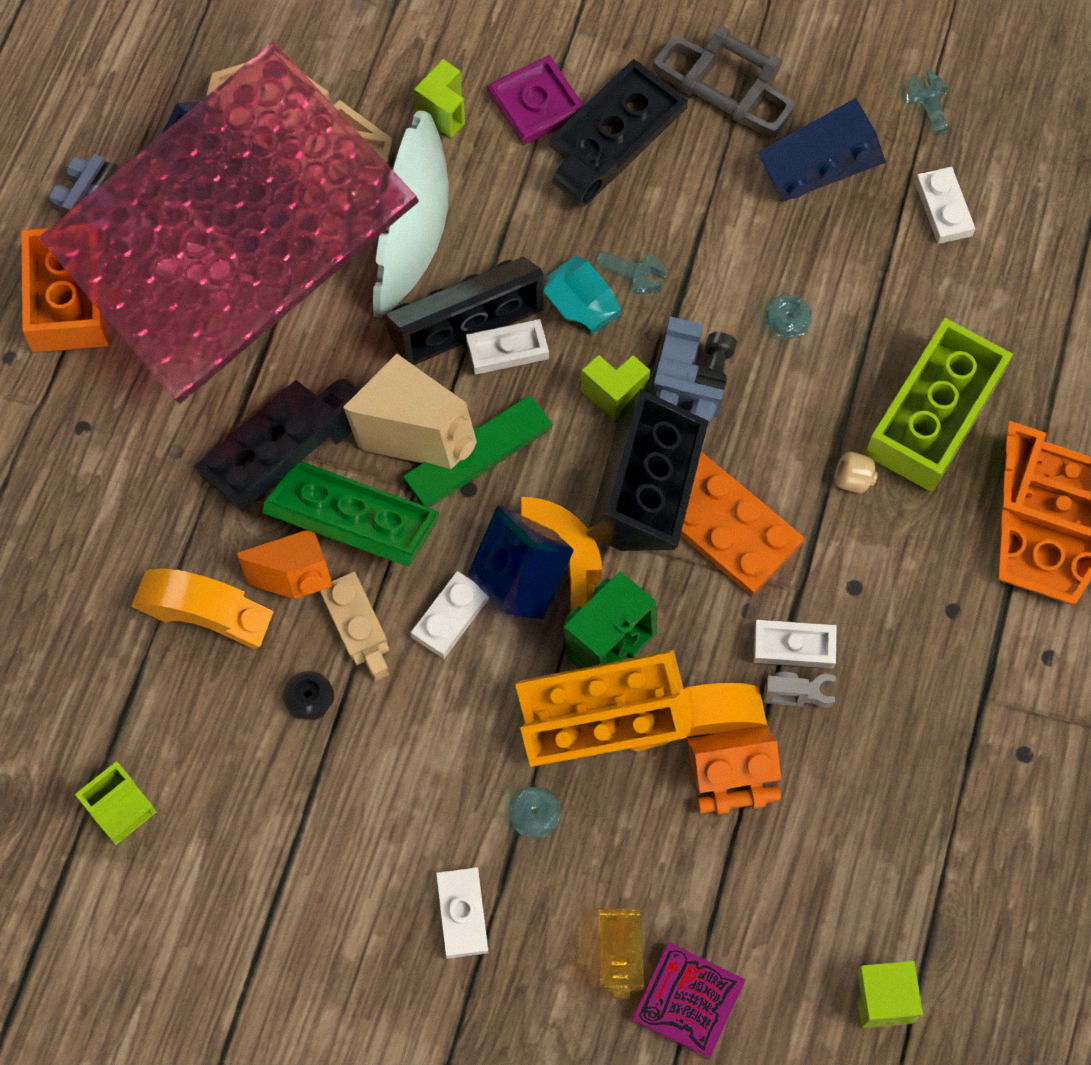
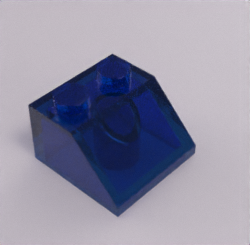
(520, 564)

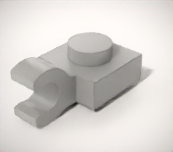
(789, 689)

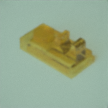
(620, 951)

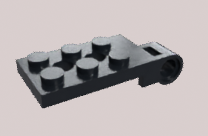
(598, 157)
(298, 415)

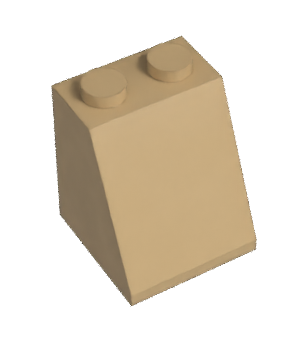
(410, 417)

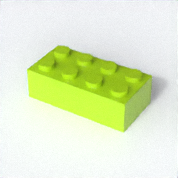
(938, 404)

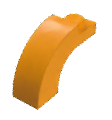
(585, 563)
(204, 602)
(722, 709)

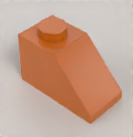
(287, 566)

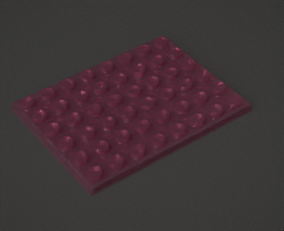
(228, 221)

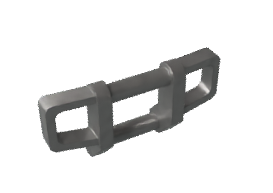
(705, 62)

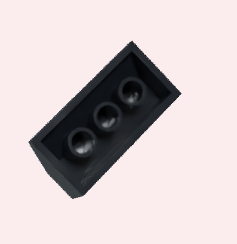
(472, 306)
(648, 476)

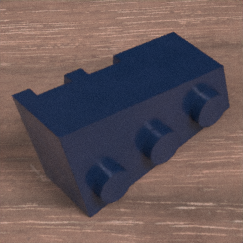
(823, 152)

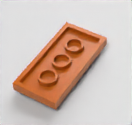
(736, 528)

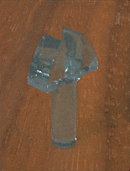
(937, 87)
(636, 271)

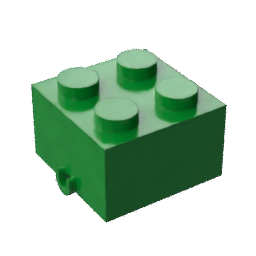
(611, 624)

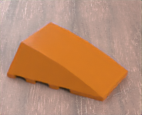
(1045, 517)

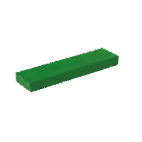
(495, 443)

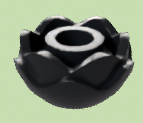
(311, 707)

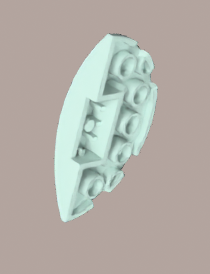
(416, 235)

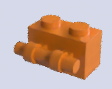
(731, 762)

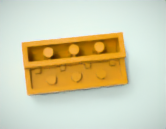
(604, 708)

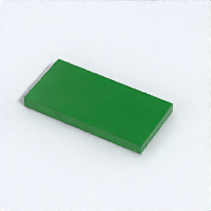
(351, 513)

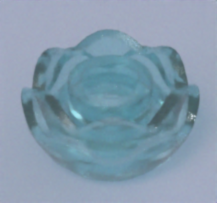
(786, 326)
(532, 824)

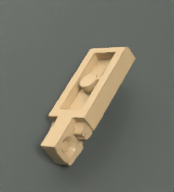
(357, 624)

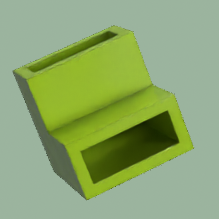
(442, 97)
(613, 388)
(115, 803)
(889, 994)

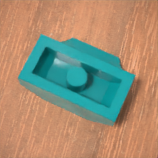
(582, 295)

